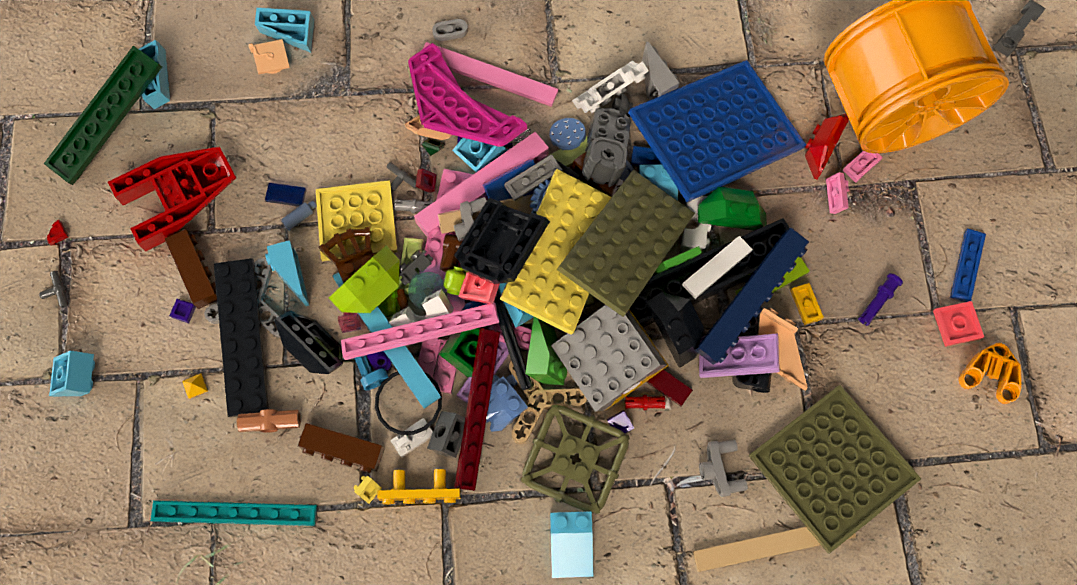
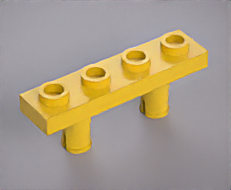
(429, 496)

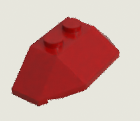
(824, 143)

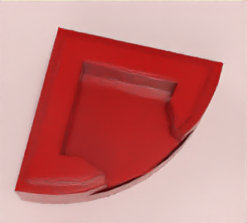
(57, 233)

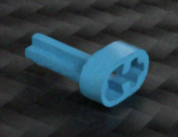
(369, 378)

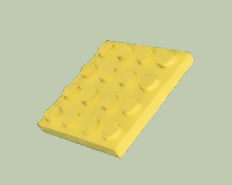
(357, 208)

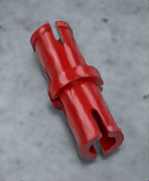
(645, 402)

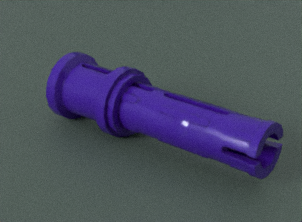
(884, 293)

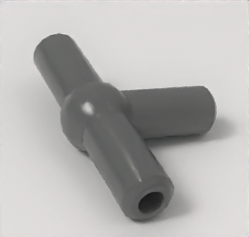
(401, 175)
(57, 290)

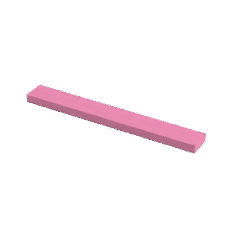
(498, 77)
(419, 331)

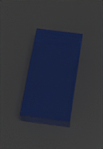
(285, 194)

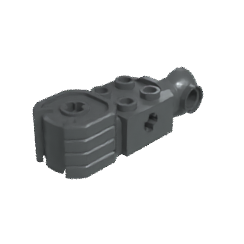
(608, 142)

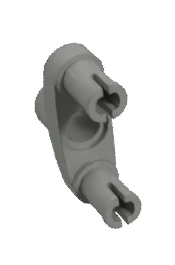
(467, 210)
(714, 468)

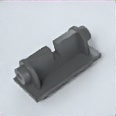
(418, 261)

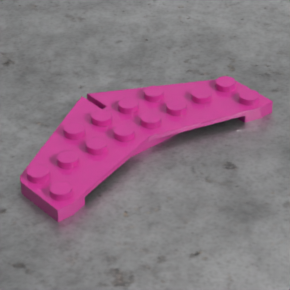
(450, 109)

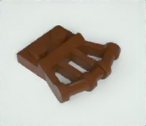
(349, 263)

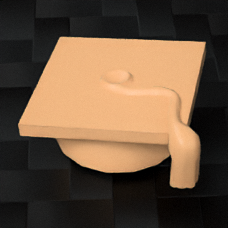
(270, 56)

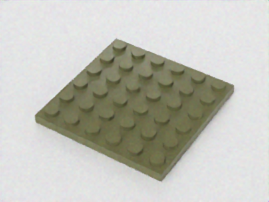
(834, 468)

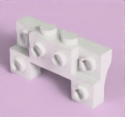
(609, 86)

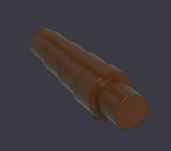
(402, 299)

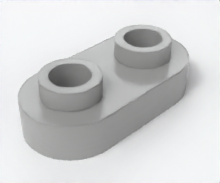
(449, 29)

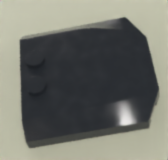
(500, 242)

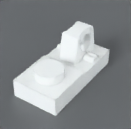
(406, 443)

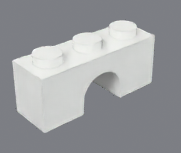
(695, 237)
(434, 305)

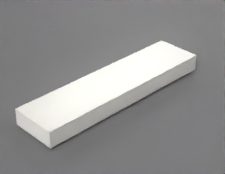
(717, 267)

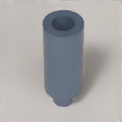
(298, 215)

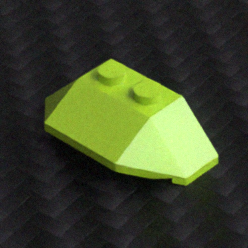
(369, 284)

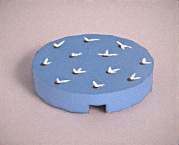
(567, 133)

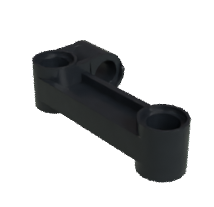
(755, 382)

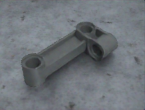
(1015, 33)

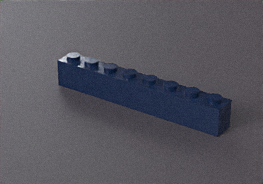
(751, 297)

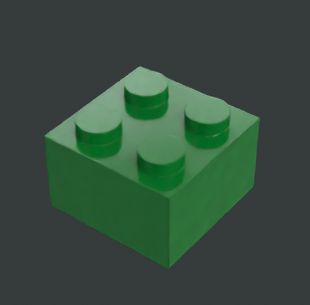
(461, 350)

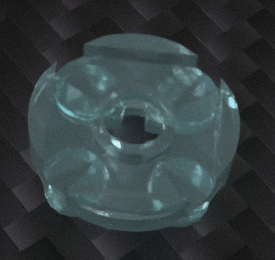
(420, 283)

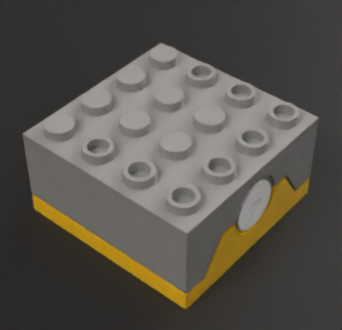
(609, 357)

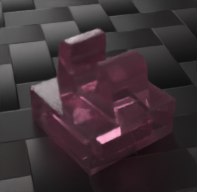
(349, 322)

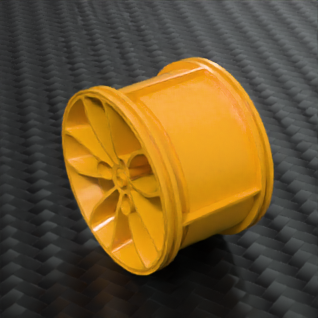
(913, 72)

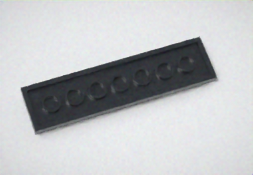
(241, 337)

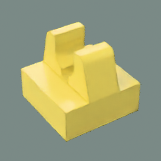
(367, 489)

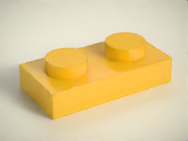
(806, 304)

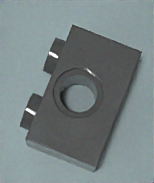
(447, 434)

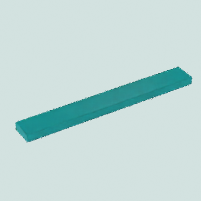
(234, 513)

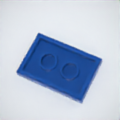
(495, 188)

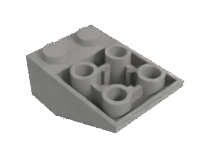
(659, 78)

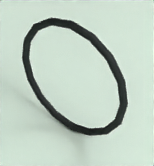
(407, 432)

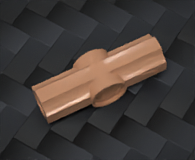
(268, 420)

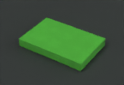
(678, 260)

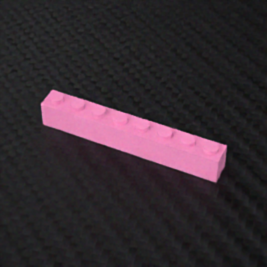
(472, 188)

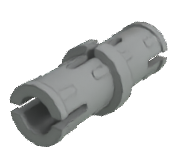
(411, 205)

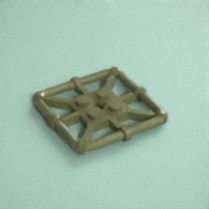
(563, 464)

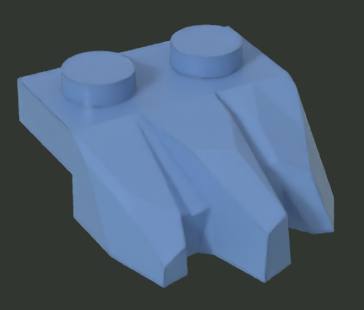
(503, 405)

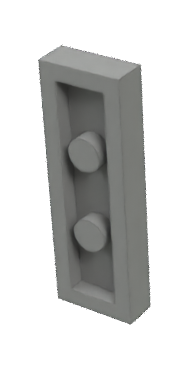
(532, 177)

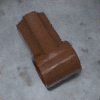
(450, 247)

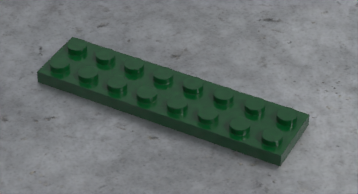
(102, 115)

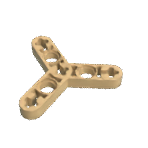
(547, 397)

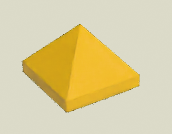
(195, 386)

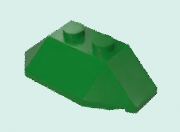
(732, 209)

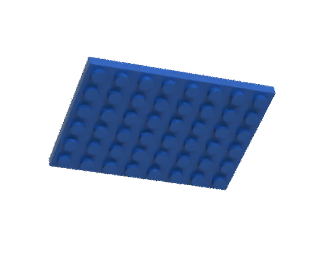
(716, 130)

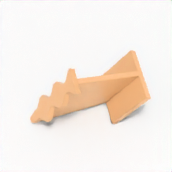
(789, 357)

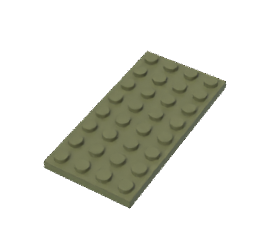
(626, 243)

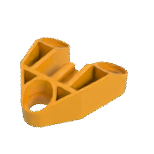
(1010, 374)

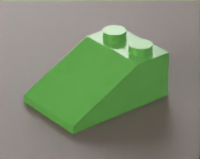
(542, 360)

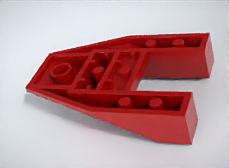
(183, 184)

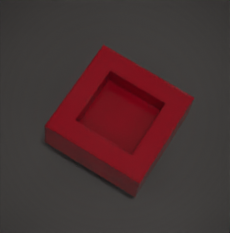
(426, 180)

